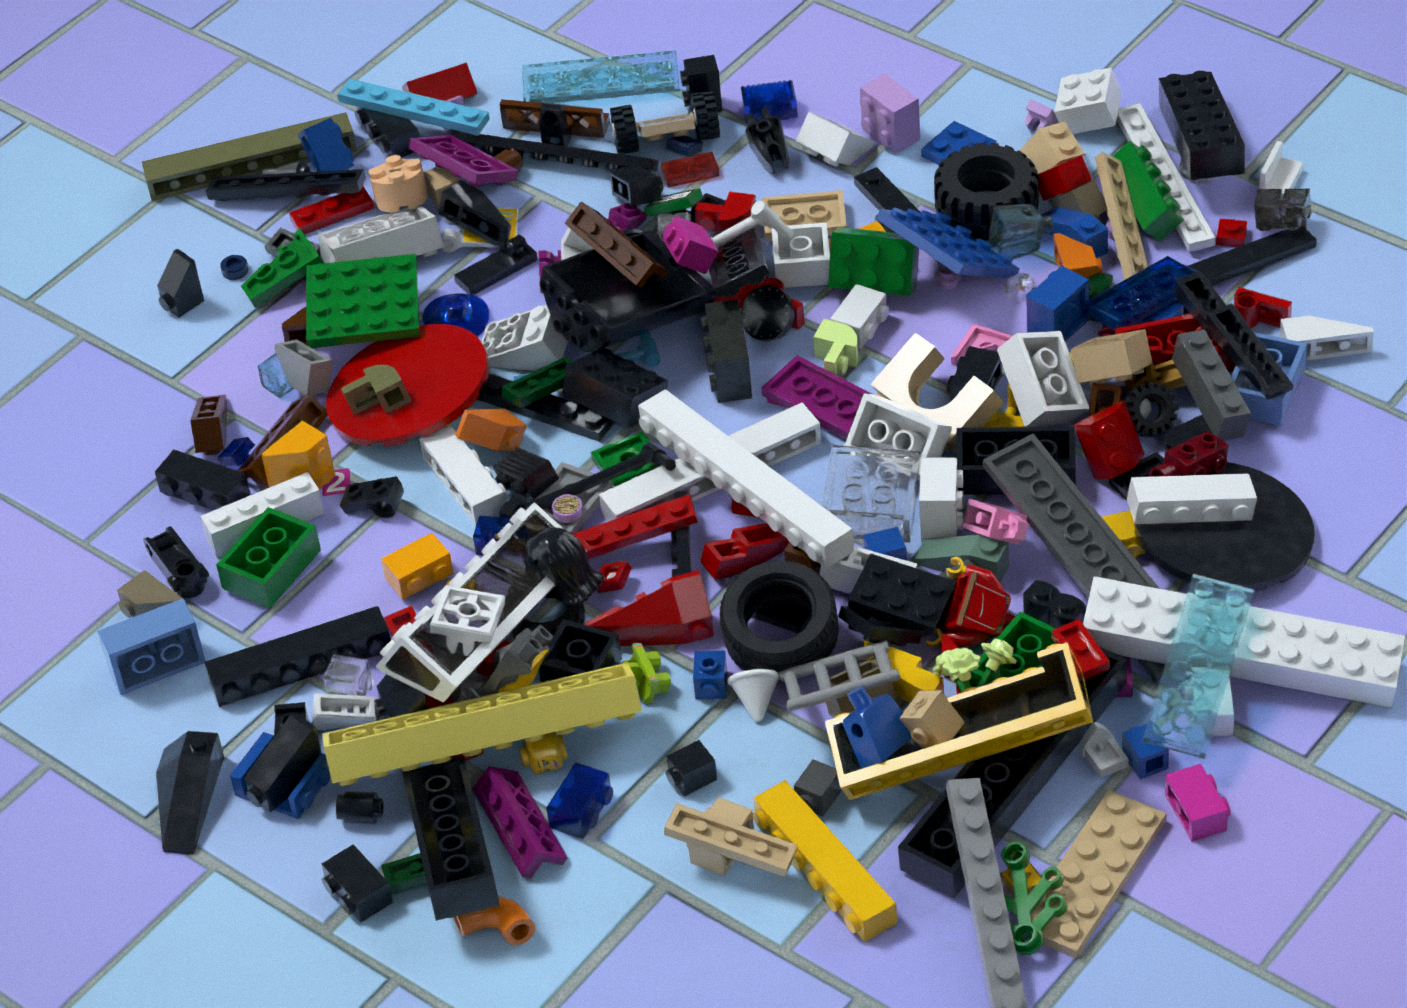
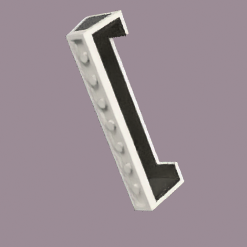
(423, 657)

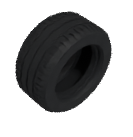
(774, 583)

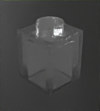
(348, 676)

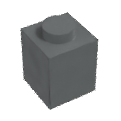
(818, 786)

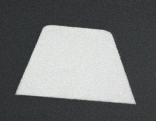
(326, 254)

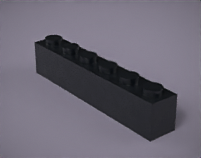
(296, 656)

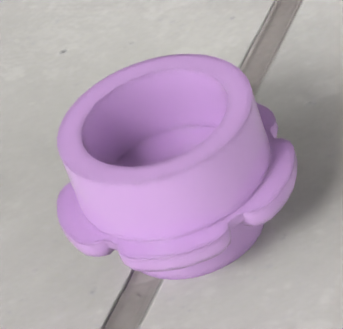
(947, 278)

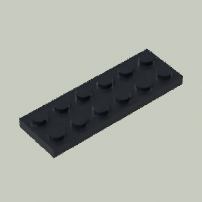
(738, 263)

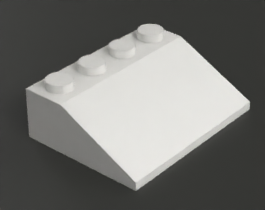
(387, 235)

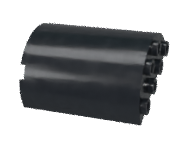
(601, 306)

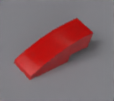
(742, 551)

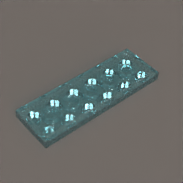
(601, 77)
(1198, 666)

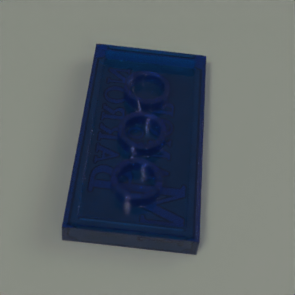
(1137, 295)

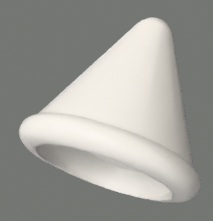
(755, 690)

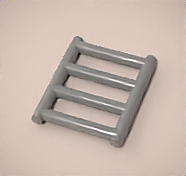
(820, 668)

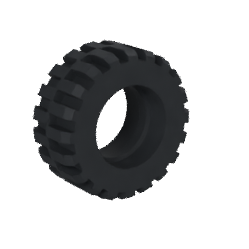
(978, 170)

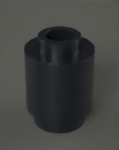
(359, 807)

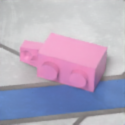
(995, 522)

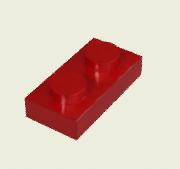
(1084, 647)

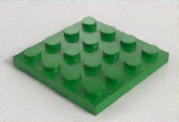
(362, 301)

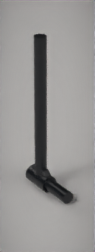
(648, 454)

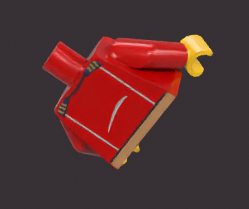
(976, 607)

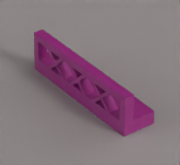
(514, 821)

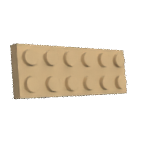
(1099, 868)

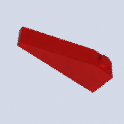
(665, 617)

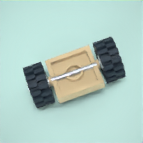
(703, 115)

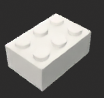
(1042, 378)
(894, 426)

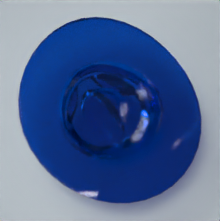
(458, 310)

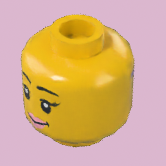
(544, 754)

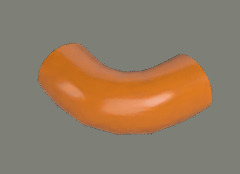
(507, 918)

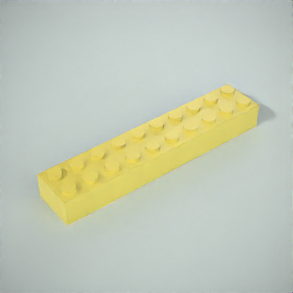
(481, 723)

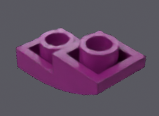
(626, 217)

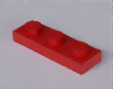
(331, 210)

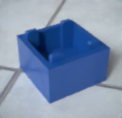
(1057, 303)

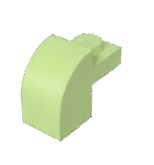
(836, 345)

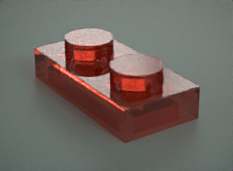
(690, 169)

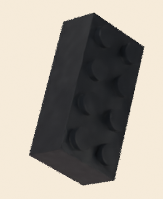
(979, 443)

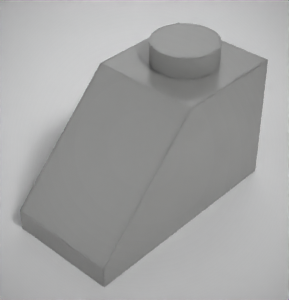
(304, 367)

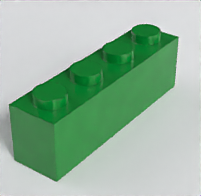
(1149, 194)

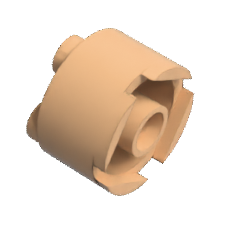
(398, 184)

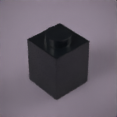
(691, 768)

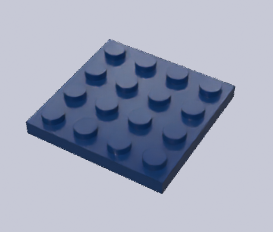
(948, 243)

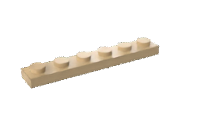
(1121, 214)

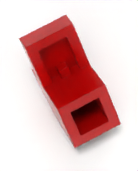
(718, 217)

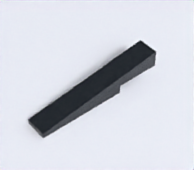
(1231, 334)

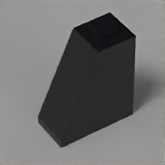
(283, 763)

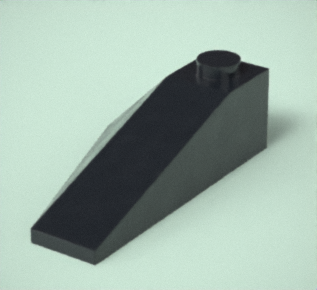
(185, 788)

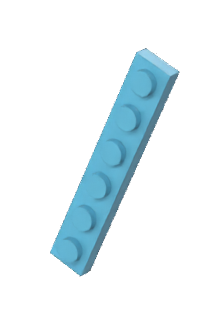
(413, 106)

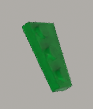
(282, 271)

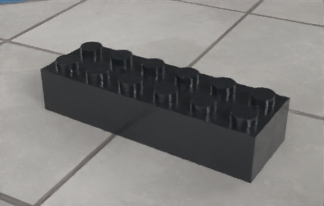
(1201, 125)
(450, 839)

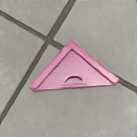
(981, 338)

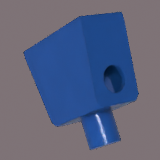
(874, 727)

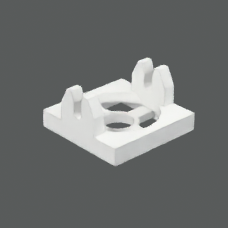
(461, 632)

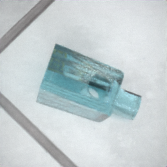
(1017, 229)

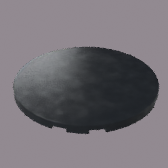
(1238, 552)

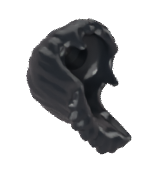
(564, 562)

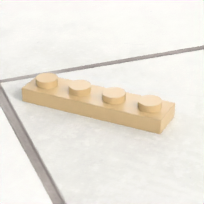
(730, 840)

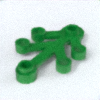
(1025, 903)

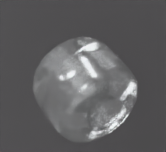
(1018, 286)

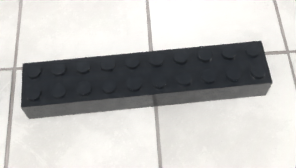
(1008, 786)

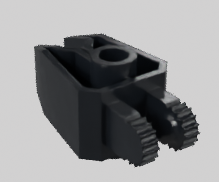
(767, 138)

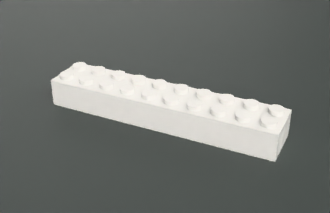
(1272, 649)

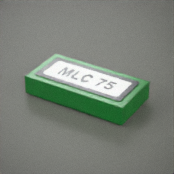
(674, 202)

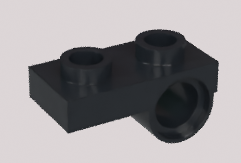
(378, 495)

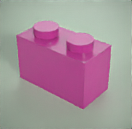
(690, 244)
(1197, 802)

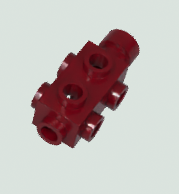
(1194, 457)

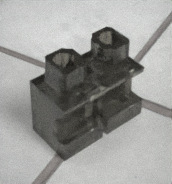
(1282, 210)

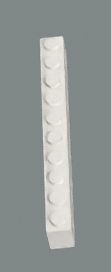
(746, 479)

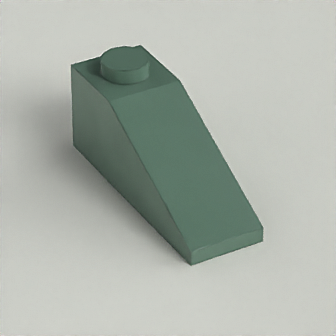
(979, 549)

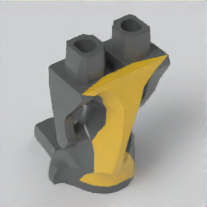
(513, 666)

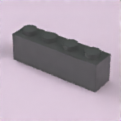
(1211, 385)

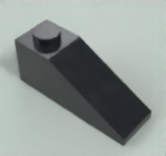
(475, 213)

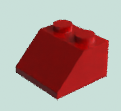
(1110, 442)

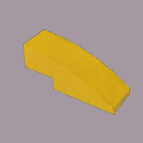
(912, 675)

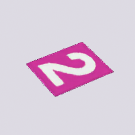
(338, 483)

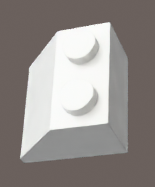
(832, 140)

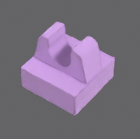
(1039, 113)

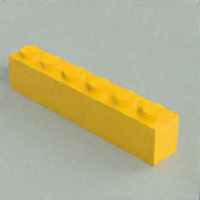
(826, 862)

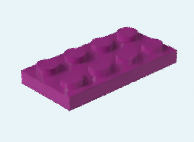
(463, 160)
(822, 392)

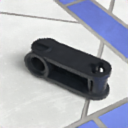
(177, 563)

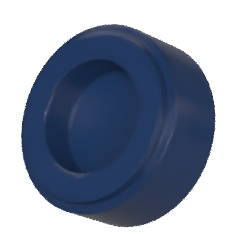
(234, 267)

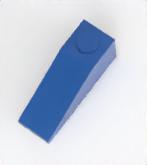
(1080, 227)

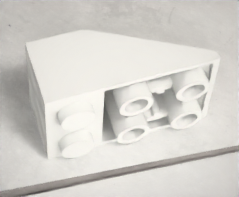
(524, 341)

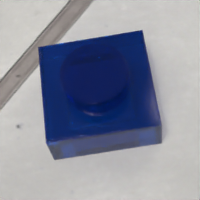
(236, 452)

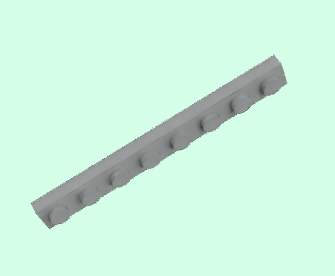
(985, 894)

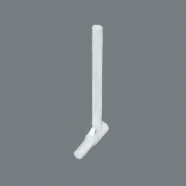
(760, 215)

